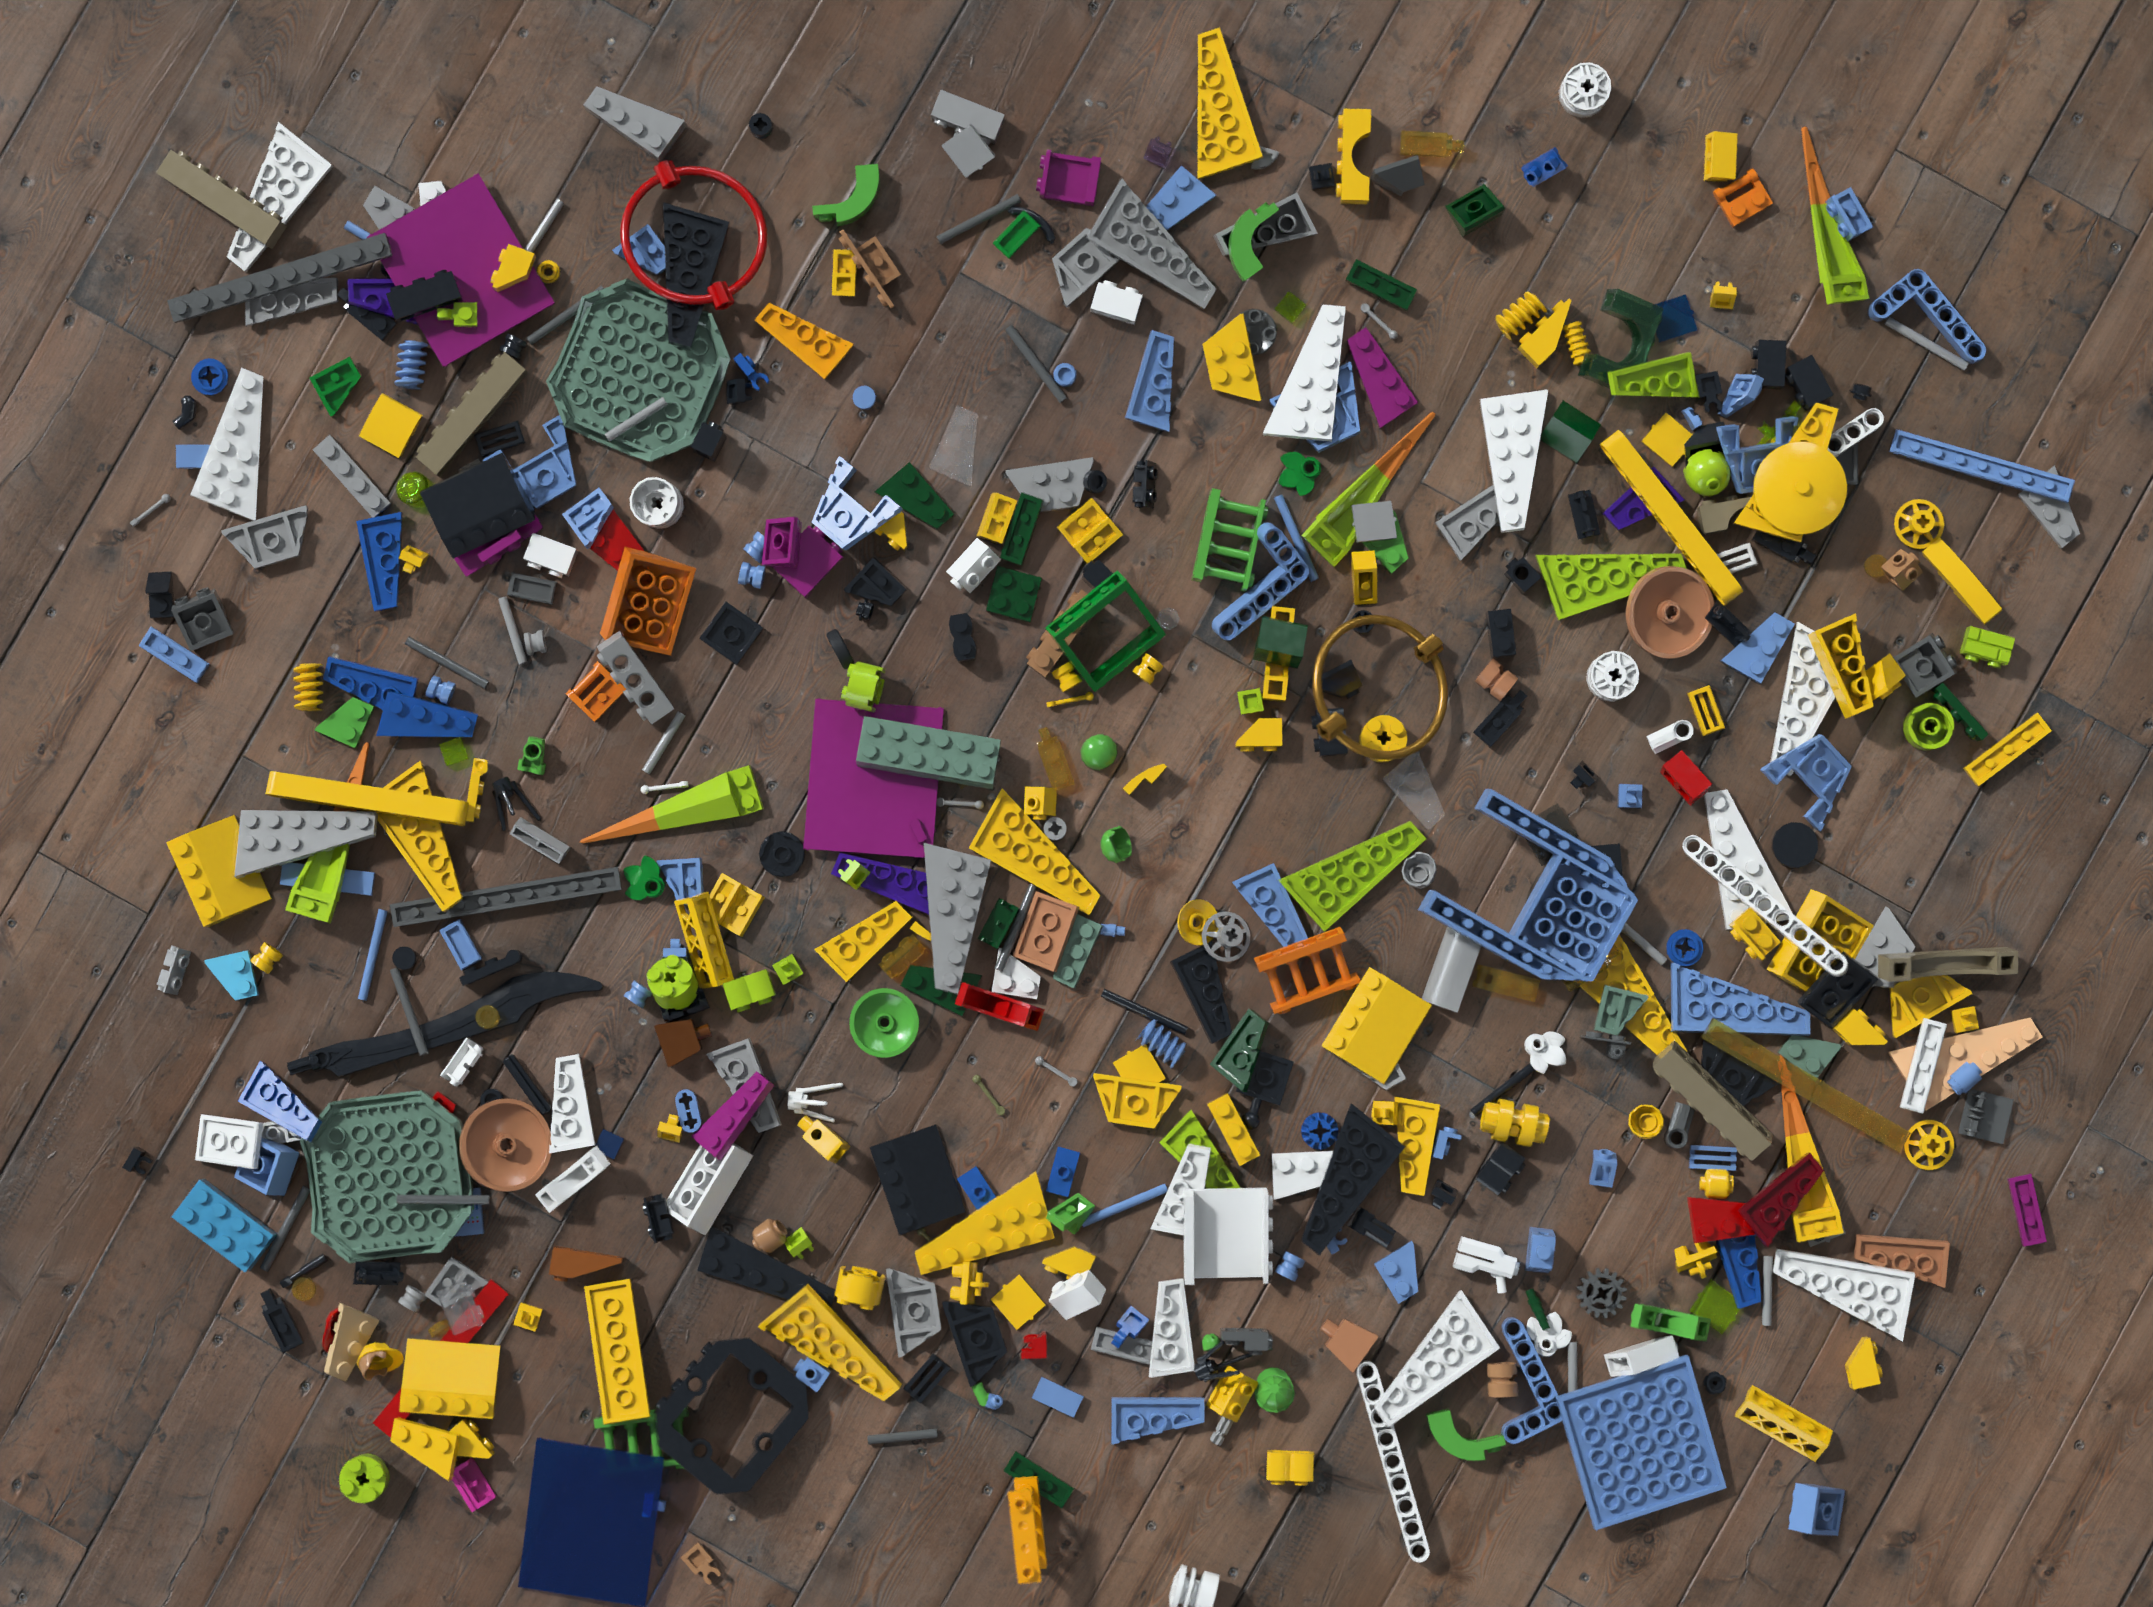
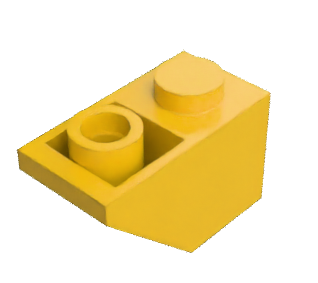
(514, 267)
(895, 531)
(1884, 677)
(1263, 733)
(1857, 1031)
(1069, 1261)
(1862, 1366)
(471, 1442)

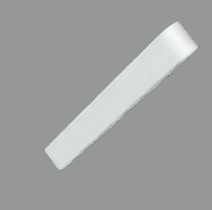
(1773, 913)
(1399, 1470)

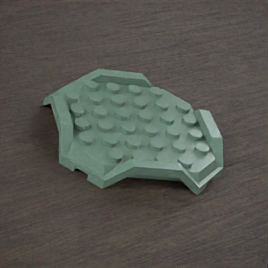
(623, 363)
(370, 1155)

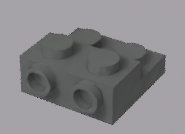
(201, 618)
(1926, 664)
(1254, 1339)

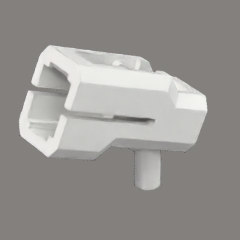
(1499, 1267)

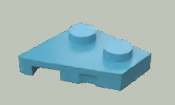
(235, 974)

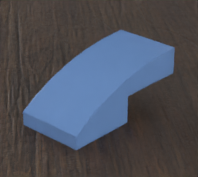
(190, 456)

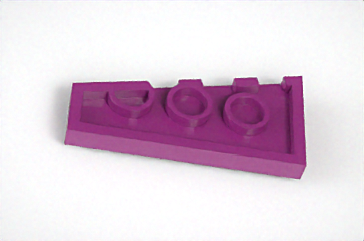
(1383, 385)
(730, 1119)

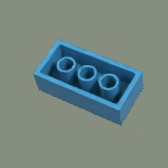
(224, 1225)

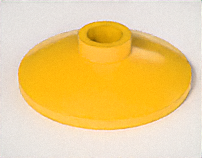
(1201, 911)

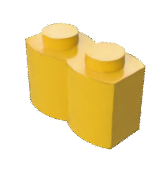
(1290, 1466)

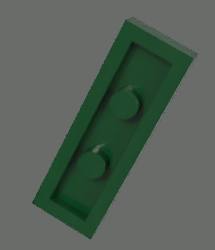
(1381, 285)
(1022, 528)
(1959, 712)
(1049, 1485)

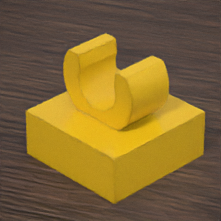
(1723, 296)
(413, 558)
(1964, 1019)
(1385, 1112)
(670, 1130)
(528, 1316)

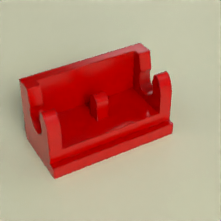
(1685, 778)
(1037, 1347)

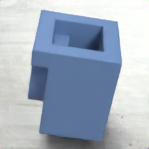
(820, 1371)

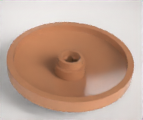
(1669, 612)
(505, 1145)

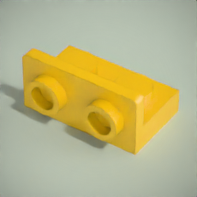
(1754, 934)
(1232, 1395)

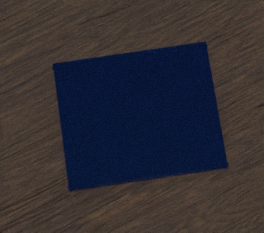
(591, 1522)

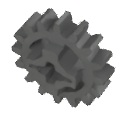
(1591, 1299)

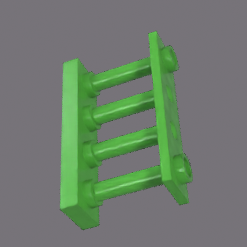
(1207, 547)
(632, 1436)

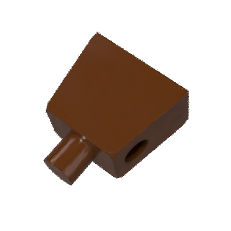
(681, 1039)

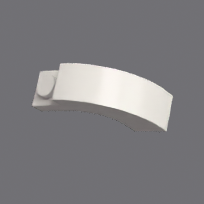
(573, 1179)

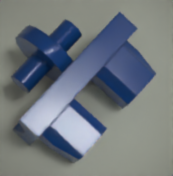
(1543, 167)

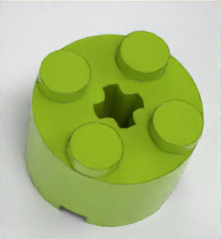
(863, 686)
(1937, 735)
(672, 983)
(352, 1485)

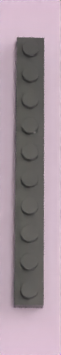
(280, 278)
(509, 896)

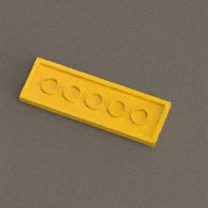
(617, 1351)

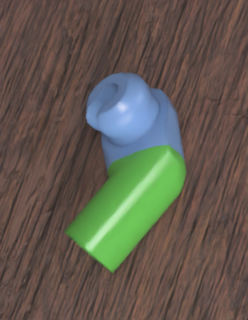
(986, 1399)

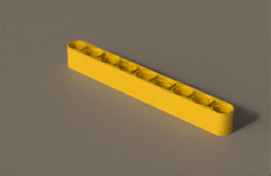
(1671, 517)
(367, 798)

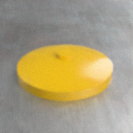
(1800, 488)

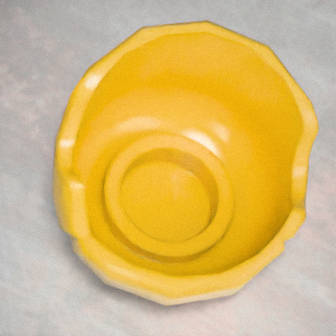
(1646, 1121)

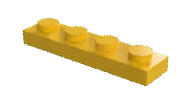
(2007, 749)

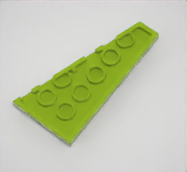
(1594, 580)
(1340, 881)

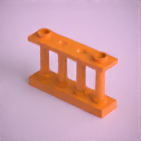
(1290, 955)

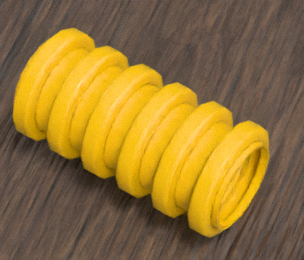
(1576, 341)

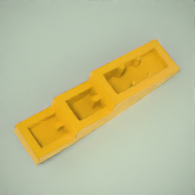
(1962, 581)

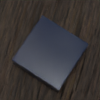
(609, 1143)

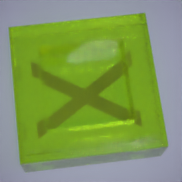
(1290, 307)
(453, 751)

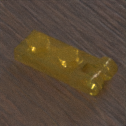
(1507, 983)

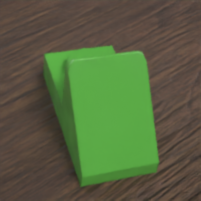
(1071, 1213)

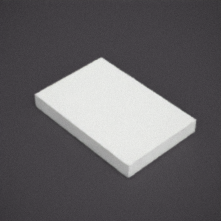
(229, 1141)

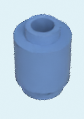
(1965, 1078)

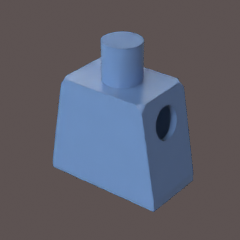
(1540, 1250)

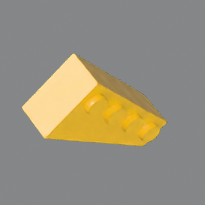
(1843, 664)

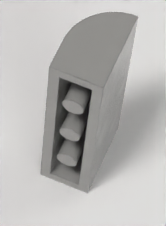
(1451, 971)

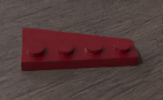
(1776, 1202)

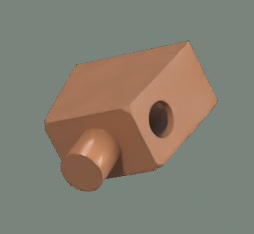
(1348, 1341)

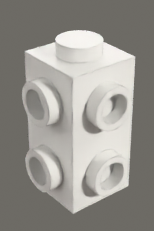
(973, 566)

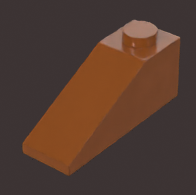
(573, 1262)

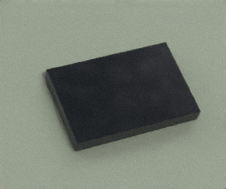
(1833, 996)

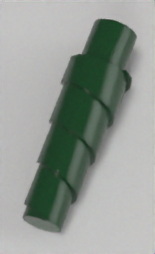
(1537, 1308)

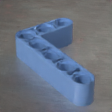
(1932, 311)
(1264, 586)
(1534, 1383)

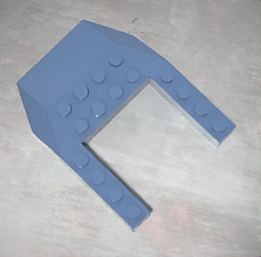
(1569, 914)

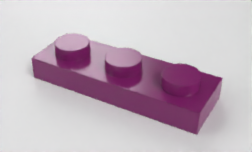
(2026, 1210)

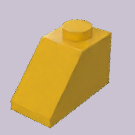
(1364, 577)

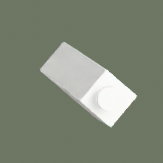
(1642, 1356)

